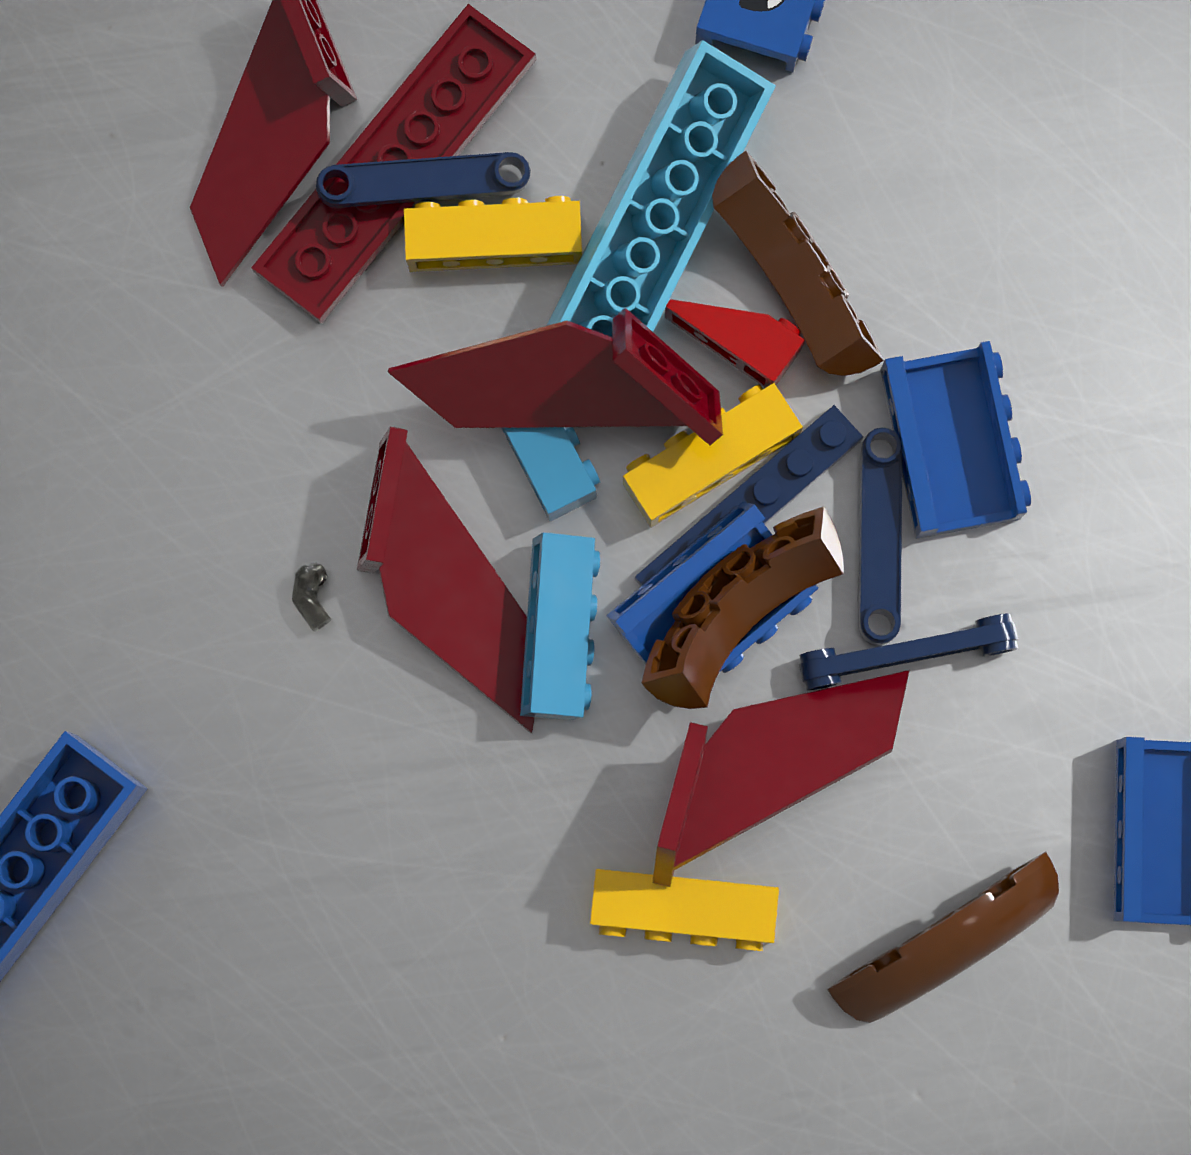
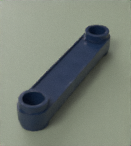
(423, 179)
(880, 536)
(824, 668)

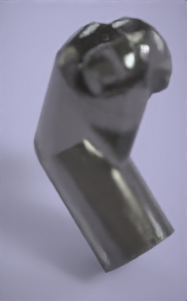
(305, 594)

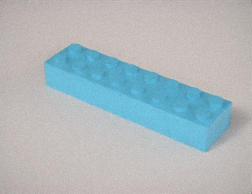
(665, 192)

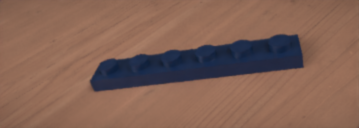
(776, 481)

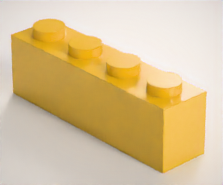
(493, 234)
(693, 468)
(686, 907)

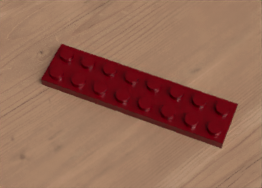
(427, 117)

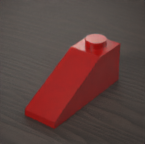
(744, 339)

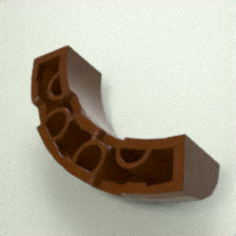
(795, 268)
(735, 599)
(950, 943)

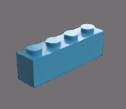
(554, 467)
(559, 627)

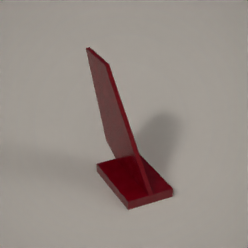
(270, 131)
(567, 380)
(440, 579)
(771, 760)

